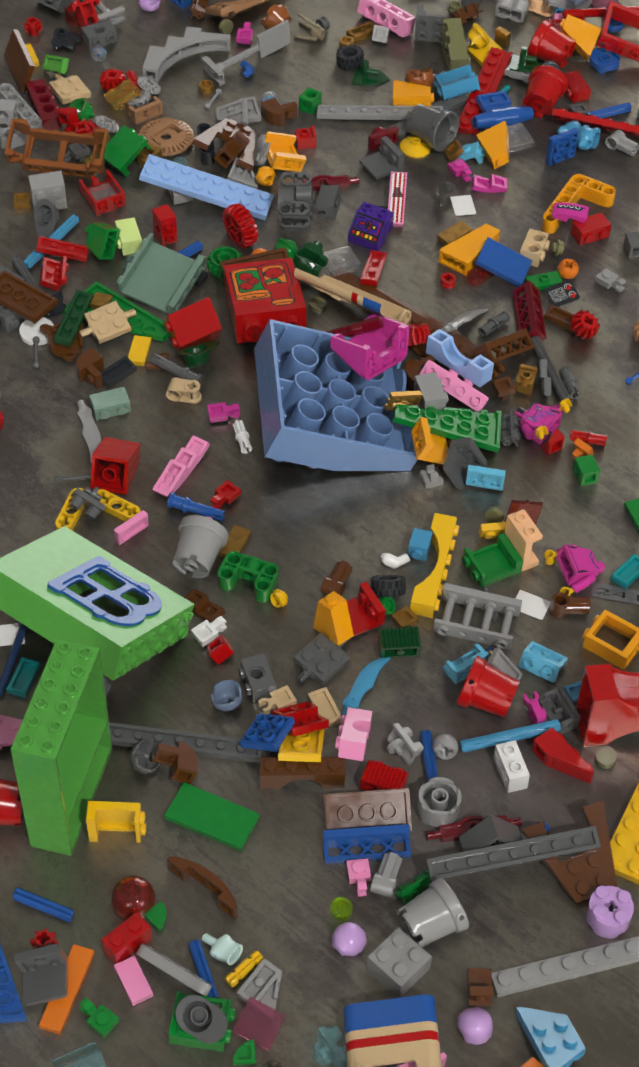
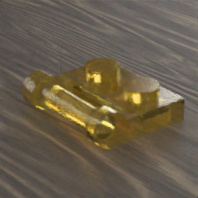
(122, 94)

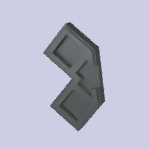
(543, 377)

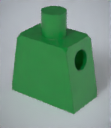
(102, 240)

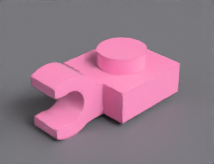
(359, 873)

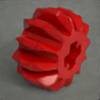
(111, 79)
(584, 324)

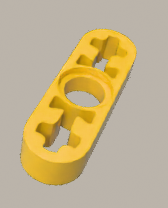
(120, 513)
(71, 518)

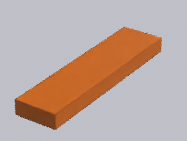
(58, 1010)

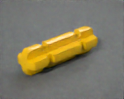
(243, 969)

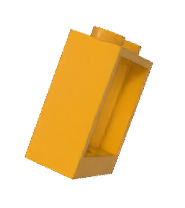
(607, 651)

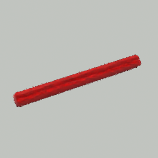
(589, 12)

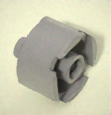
(439, 802)

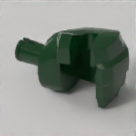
(311, 258)

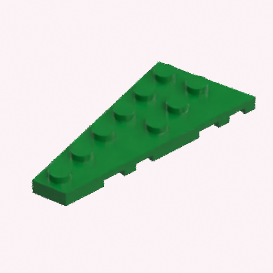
(141, 324)
(455, 423)

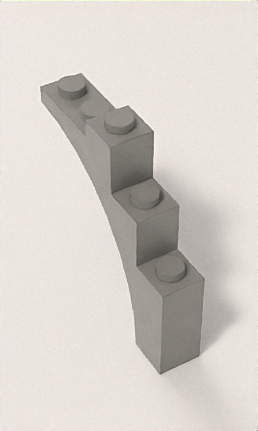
(177, 48)

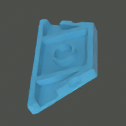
(551, 1036)

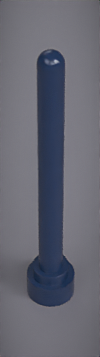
(12, 657)

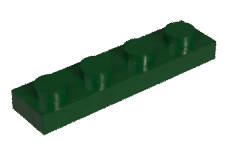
(73, 318)

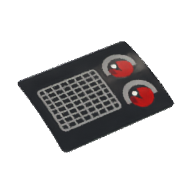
(562, 293)

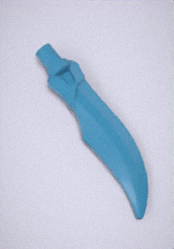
(363, 683)

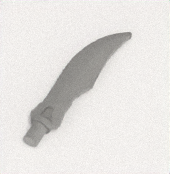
(463, 318)
(90, 431)

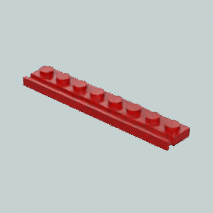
(489, 82)
(594, 121)

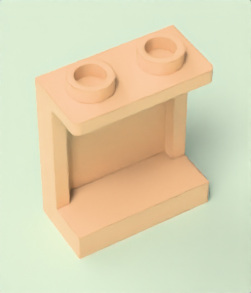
(522, 534)

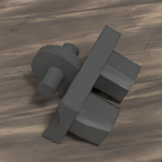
(87, 498)

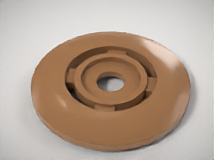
(179, 131)

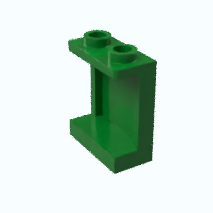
(124, 149)
(493, 561)

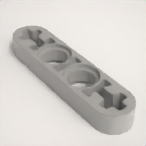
(174, 969)

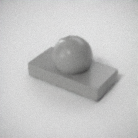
(504, 664)

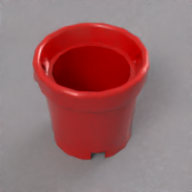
(551, 44)
(544, 89)
(490, 691)
(10, 804)

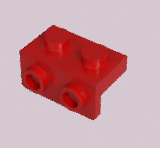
(53, 273)

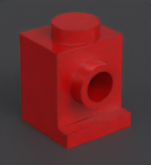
(305, 138)

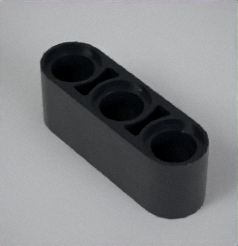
(206, 156)

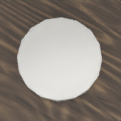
(29, 330)

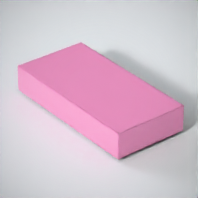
(131, 527)
(133, 980)

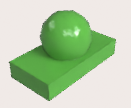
(55, 64)

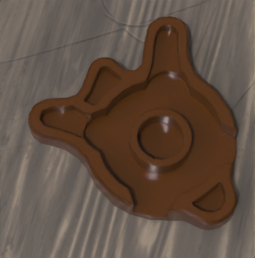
(65, 352)

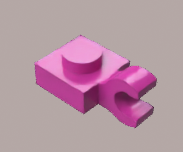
(245, 35)
(460, 168)
(220, 412)
(535, 711)

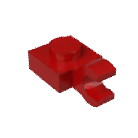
(225, 493)

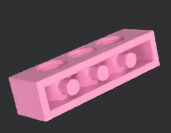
(388, 15)

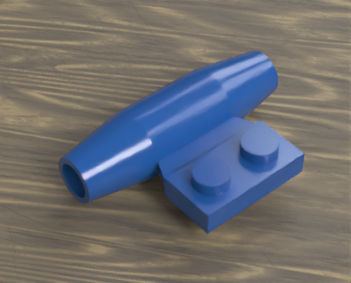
(498, 109)

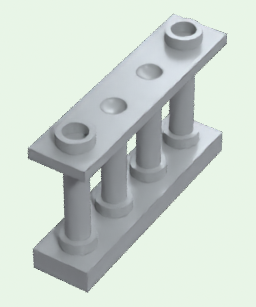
(483, 600)

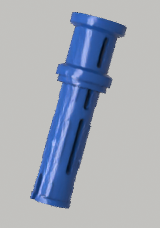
(187, 505)

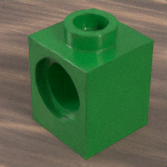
(310, 100)
(586, 470)

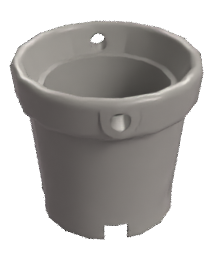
(198, 545)
(433, 914)

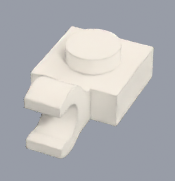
(207, 632)

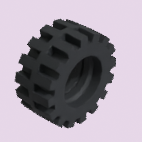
(350, 57)
(388, 585)

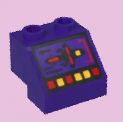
(370, 226)

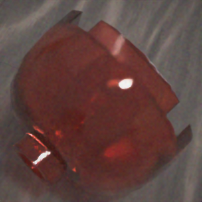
(133, 895)

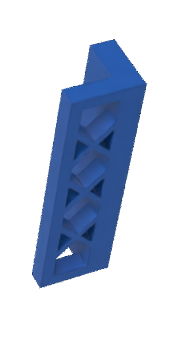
(366, 836)

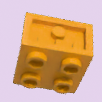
(428, 445)

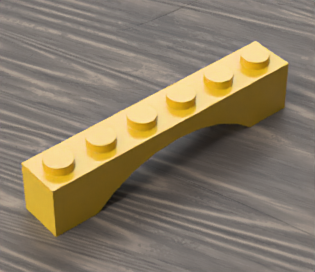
(425, 595)

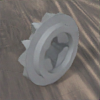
(148, 85)
(139, 101)
(107, 123)

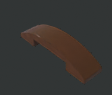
(185, 868)

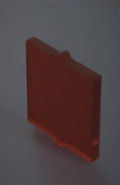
(532, 508)

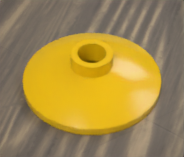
(414, 147)

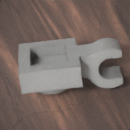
(610, 279)

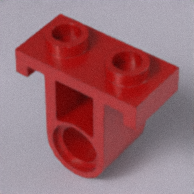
(84, 11)

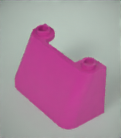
(374, 350)

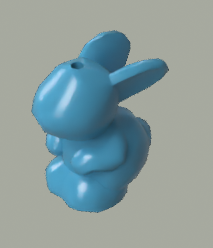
(587, 137)

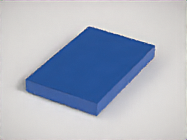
(503, 262)

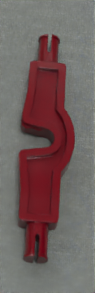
(342, 180)
(453, 831)

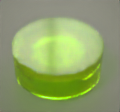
(341, 908)

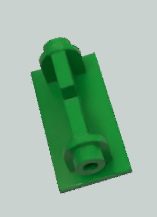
(411, 890)

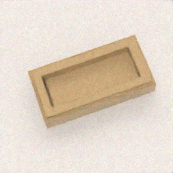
(326, 705)

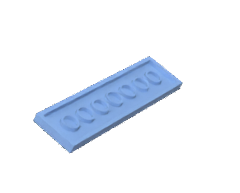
(205, 186)

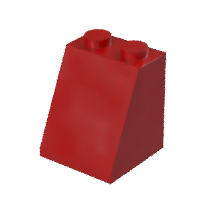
(193, 325)
(114, 465)

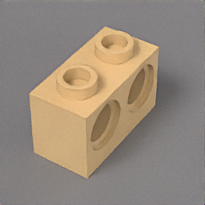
(535, 246)

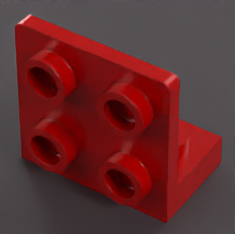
(365, 610)

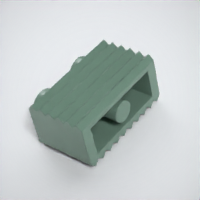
(110, 403)

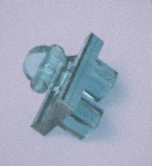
(327, 1049)

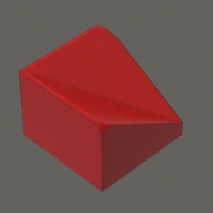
(67, 115)
(554, 444)
(220, 649)

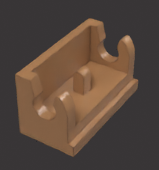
(145, 112)

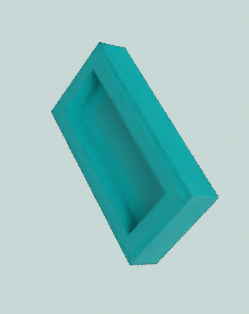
(627, 572)
(23, 677)

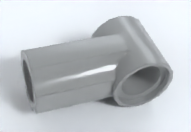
(619, 141)
(386, 878)

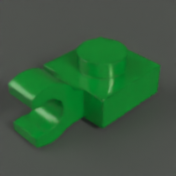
(99, 1019)

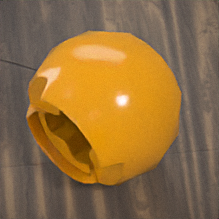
(265, 176)

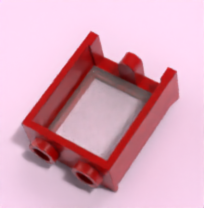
(104, 195)

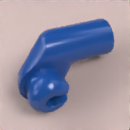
(249, 69)

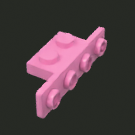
(456, 387)

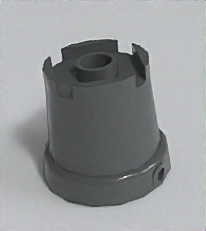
(433, 126)

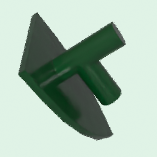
(524, 62)
(368, 76)

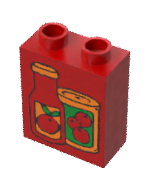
(262, 293)

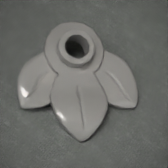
(261, 150)

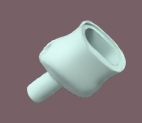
(223, 948)

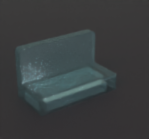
(83, 1057)

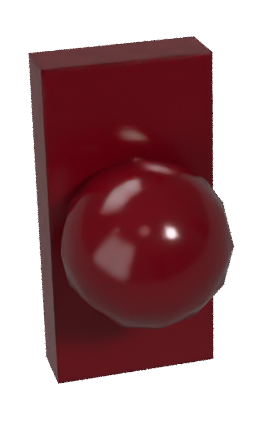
(374, 139)

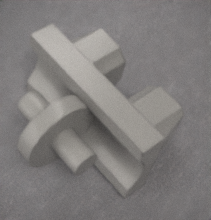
(401, 743)

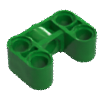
(239, 566)

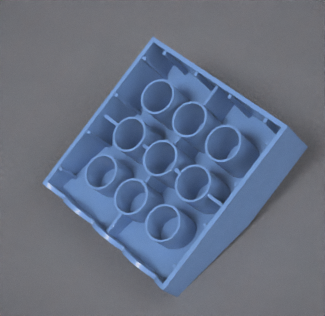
(322, 410)

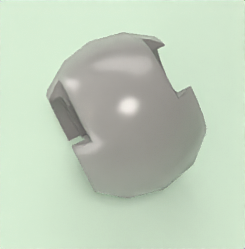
(445, 746)

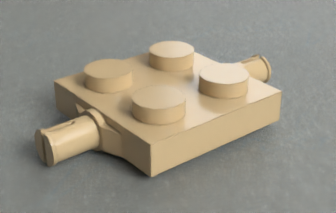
(69, 88)
(107, 322)

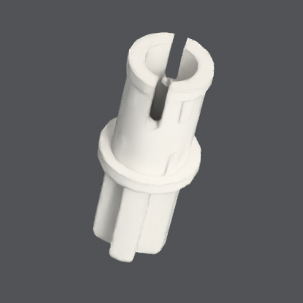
(242, 436)

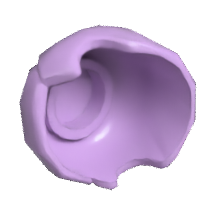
(149, 5)
(348, 939)
(475, 1025)

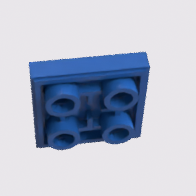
(562, 146)
(267, 732)

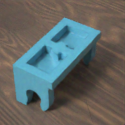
(459, 668)

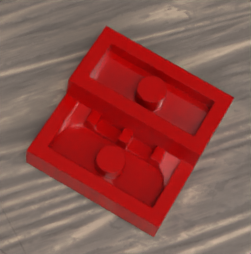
(305, 718)

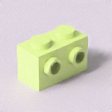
(129, 236)

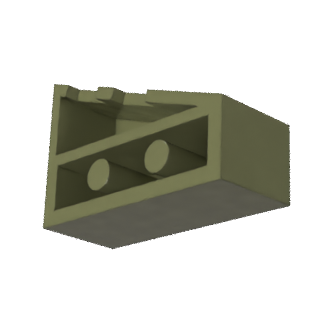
(454, 44)

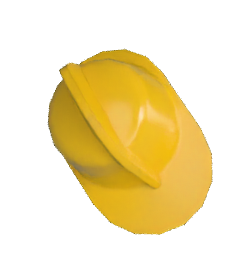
(478, 36)

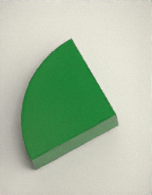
(157, 916)
(245, 1054)

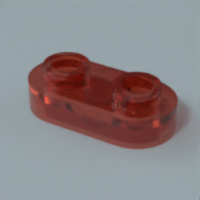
(478, 276)

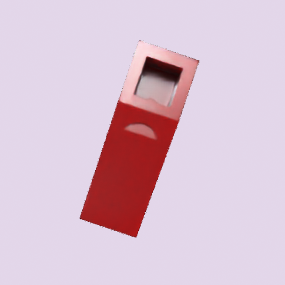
(559, 755)

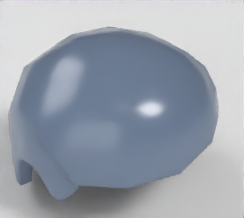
(227, 695)

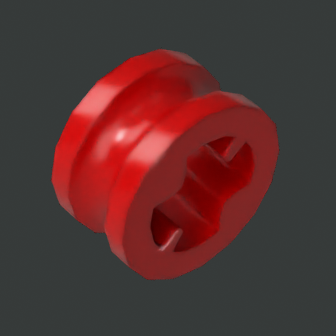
(447, 284)

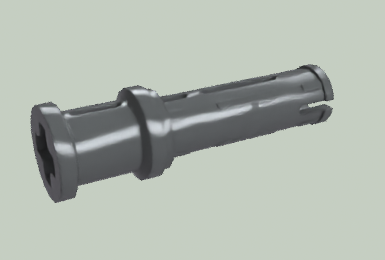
(179, 371)

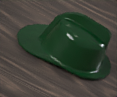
(199, 354)

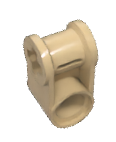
(182, 390)

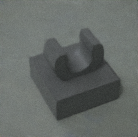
(79, 151)

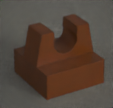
(503, 387)

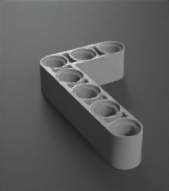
(24, 111)

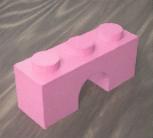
(354, 734)

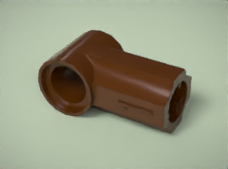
(337, 578)
(564, 604)

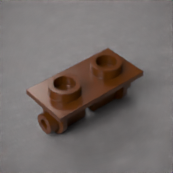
(198, 8)
(471, 12)

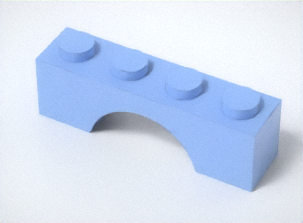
(444, 350)

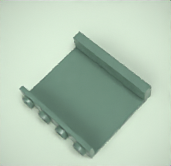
(160, 276)

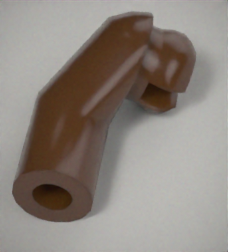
(149, 366)

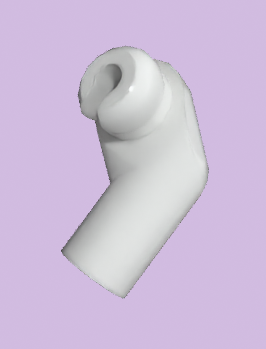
(394, 561)

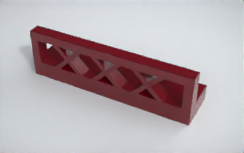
(532, 308)

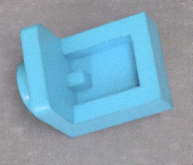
(473, 151)

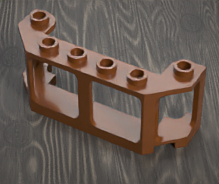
(99, 137)

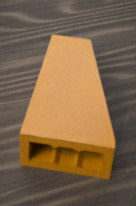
(463, 252)

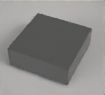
(581, 107)

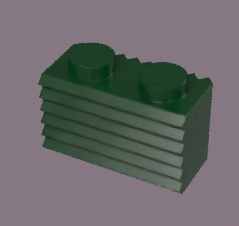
(399, 642)

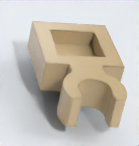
(278, 698)

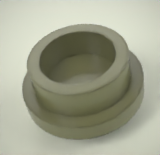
(454, 6)
(557, 247)

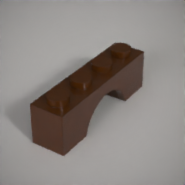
(327, 773)

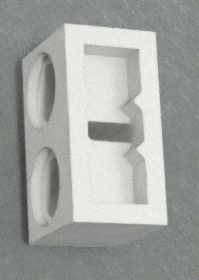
(511, 766)

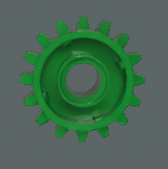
(220, 254)

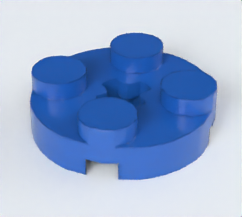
(604, 60)

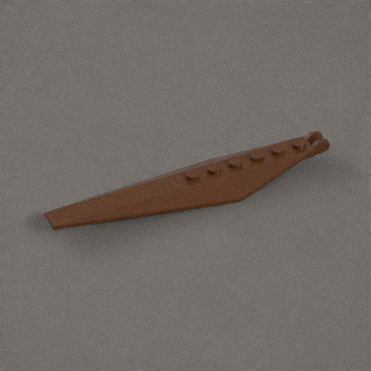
(463, 344)

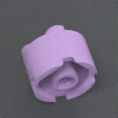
(609, 911)

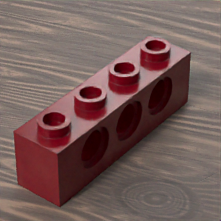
(43, 103)

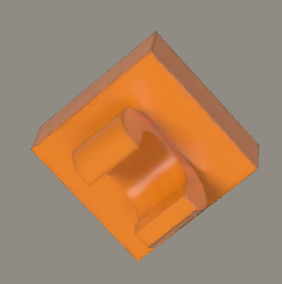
(581, 449)

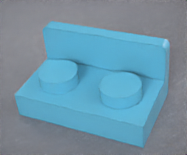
(485, 477)
(542, 661)

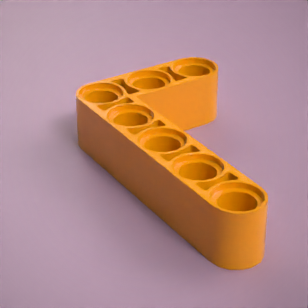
(576, 188)

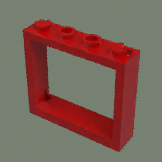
(612, 43)

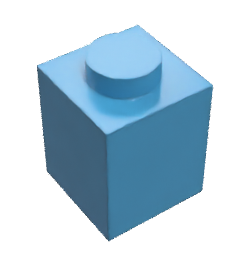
(420, 544)

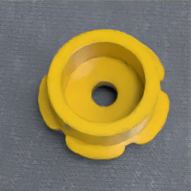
(279, 598)

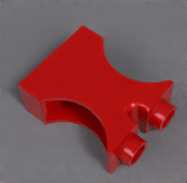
(607, 704)

